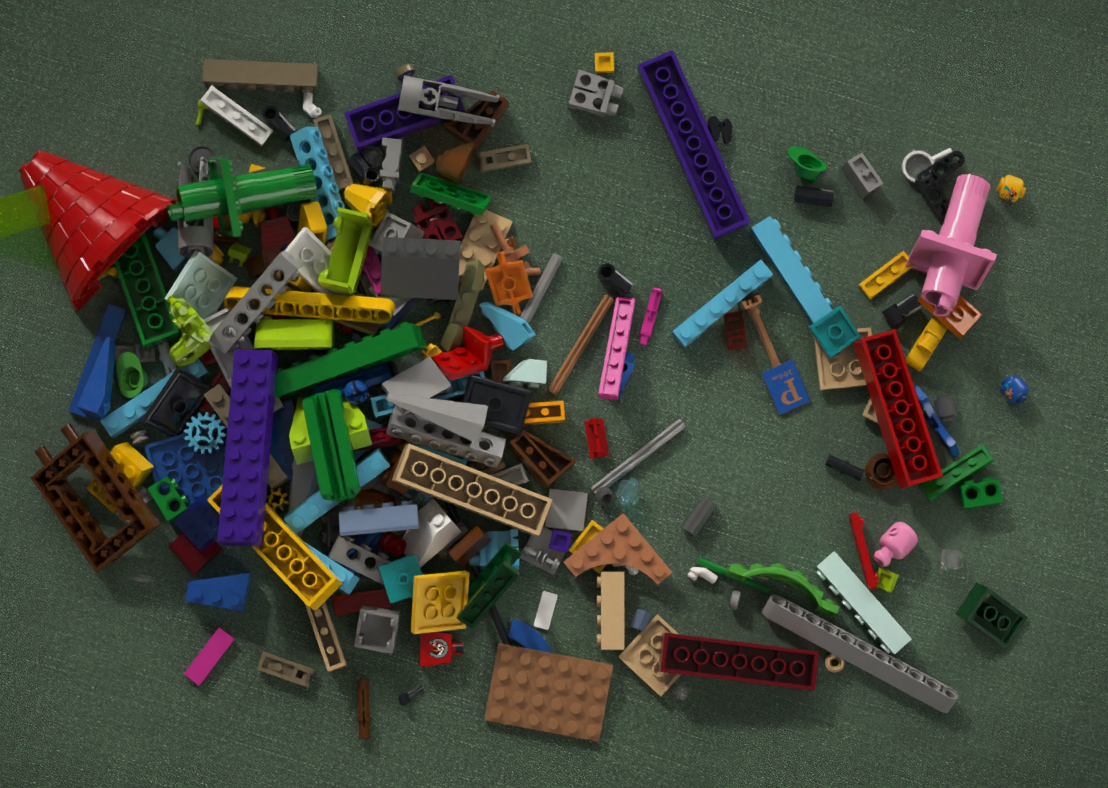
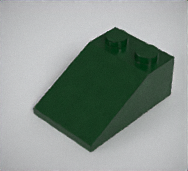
(991, 615)

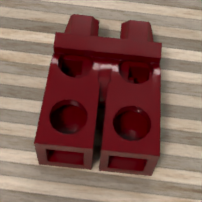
(436, 219)

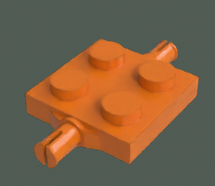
(509, 283)

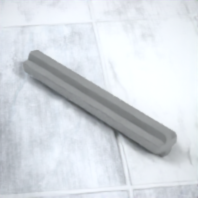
(541, 287)

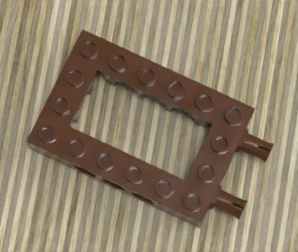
(71, 511)

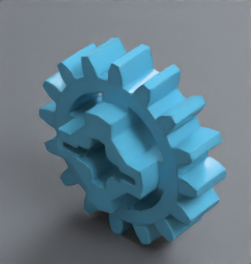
(212, 427)

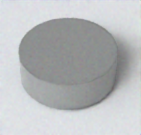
(735, 600)

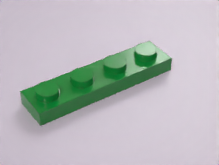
(957, 473)

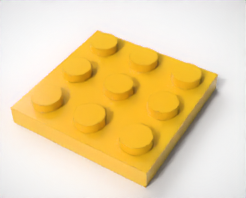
(438, 601)

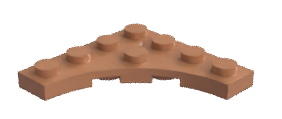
(619, 545)

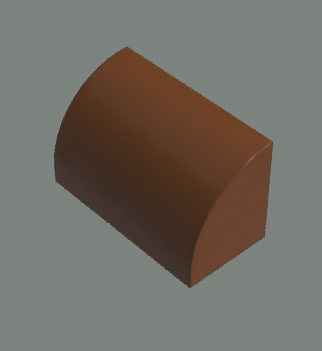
(470, 545)

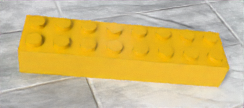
(292, 558)

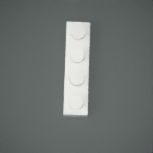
(236, 116)

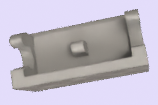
(862, 175)

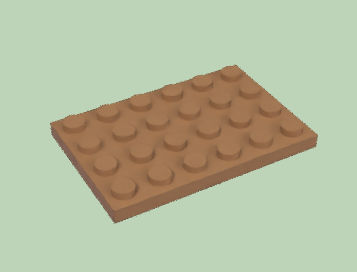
(548, 692)

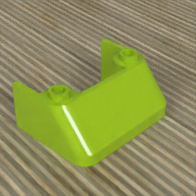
(348, 252)
(295, 334)

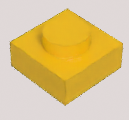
(604, 62)

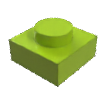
(886, 579)

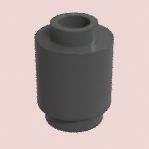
(945, 407)

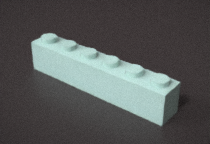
(863, 603)

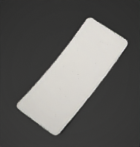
(545, 610)

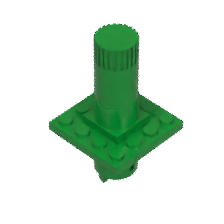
(231, 195)

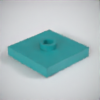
(834, 331)
(399, 577)

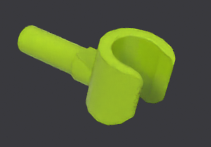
(200, 112)

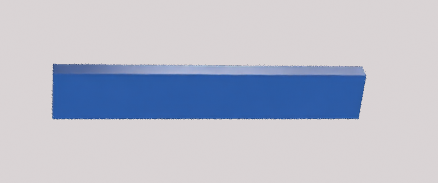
(110, 328)

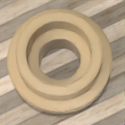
(839, 667)

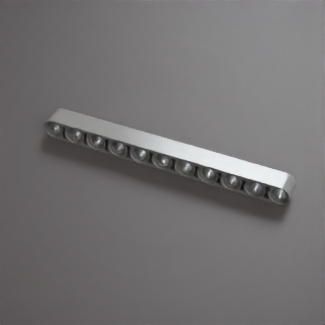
(860, 653)

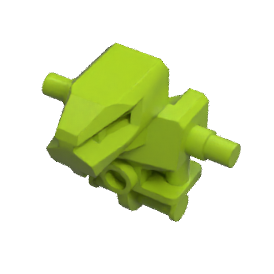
(194, 333)

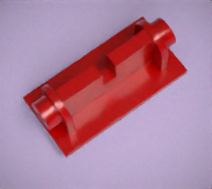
(596, 438)

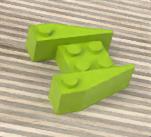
(299, 435)

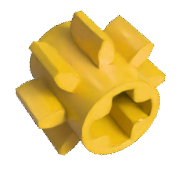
(282, 501)

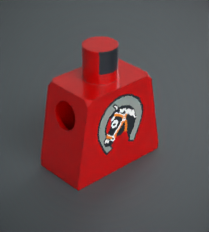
(438, 649)

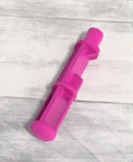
(650, 315)

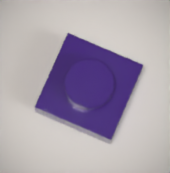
(560, 541)

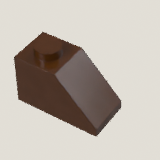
(260, 262)

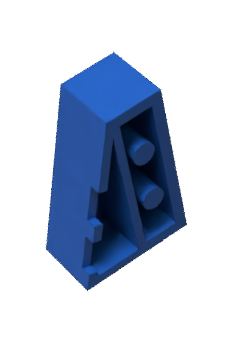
(221, 592)

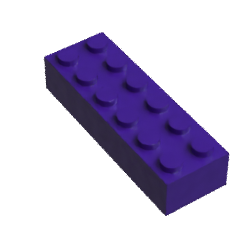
(384, 120)

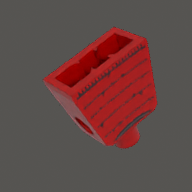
(276, 231)

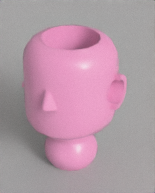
(895, 543)

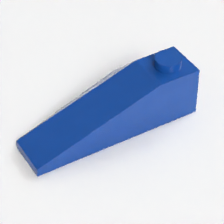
(98, 389)

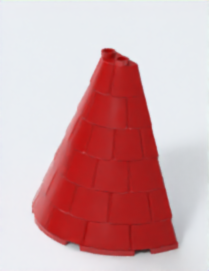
(90, 219)

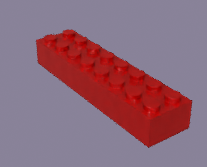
(897, 409)

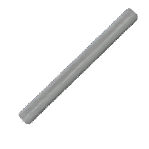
(639, 456)

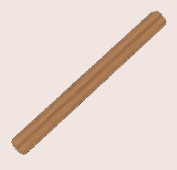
(580, 344)

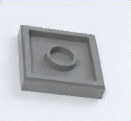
(566, 510)

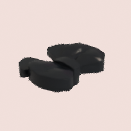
(716, 126)

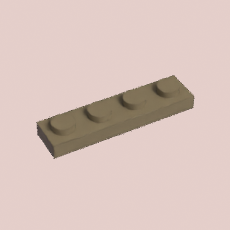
(334, 151)

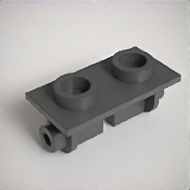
(328, 535)

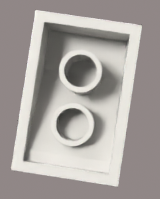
(434, 533)

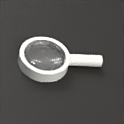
(918, 161)

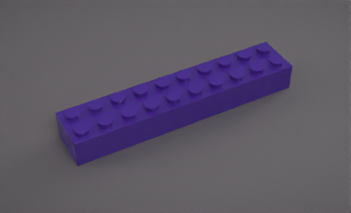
(693, 145)
(248, 448)

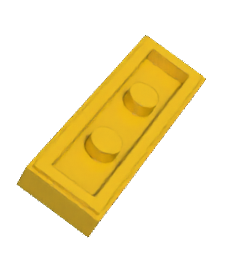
(885, 276)

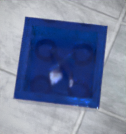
(199, 523)

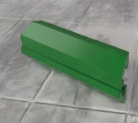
(331, 446)

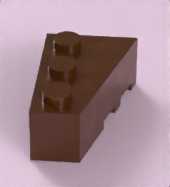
(540, 459)

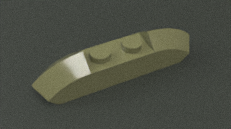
(463, 307)

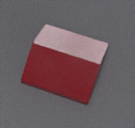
(190, 555)

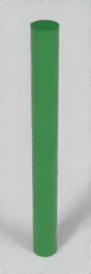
(721, 570)

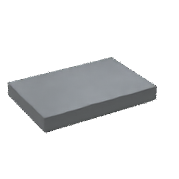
(418, 381)

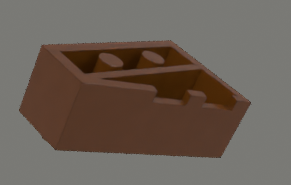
(477, 133)

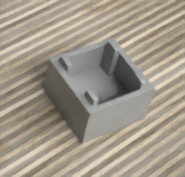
(394, 227)
(377, 629)

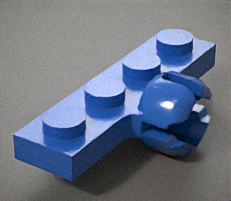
(356, 384)

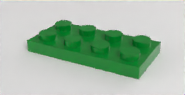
(451, 194)

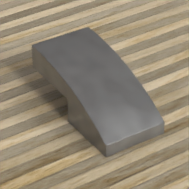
(144, 355)

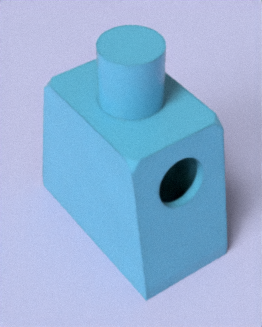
(169, 247)

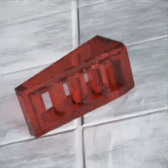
(735, 346)

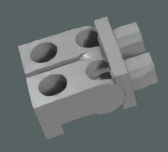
(593, 93)
(392, 163)

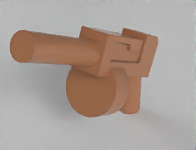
(513, 255)

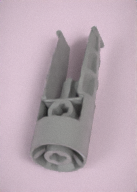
(413, 95)
(197, 233)

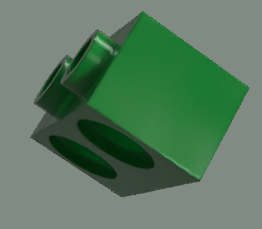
(981, 498)
(164, 501)

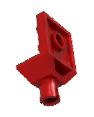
(470, 358)

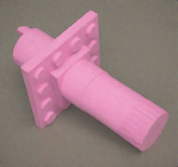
(951, 256)

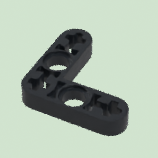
(932, 184)

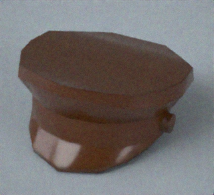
(880, 472)

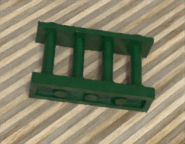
(490, 585)

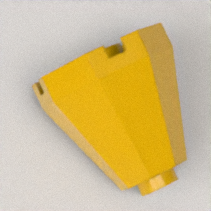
(368, 200)

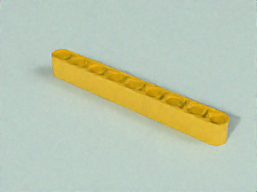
(321, 305)

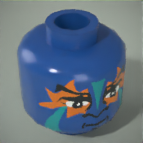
(1014, 389)

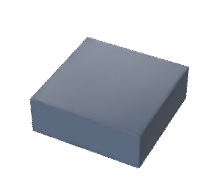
(640, 620)

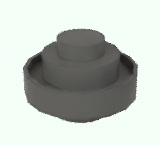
(195, 155)

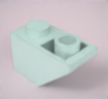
(528, 372)

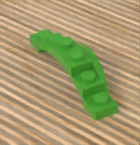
(793, 578)

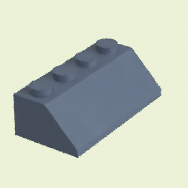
(378, 519)

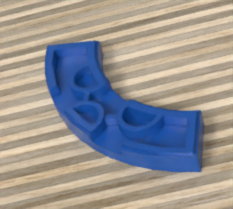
(935, 423)
(528, 636)

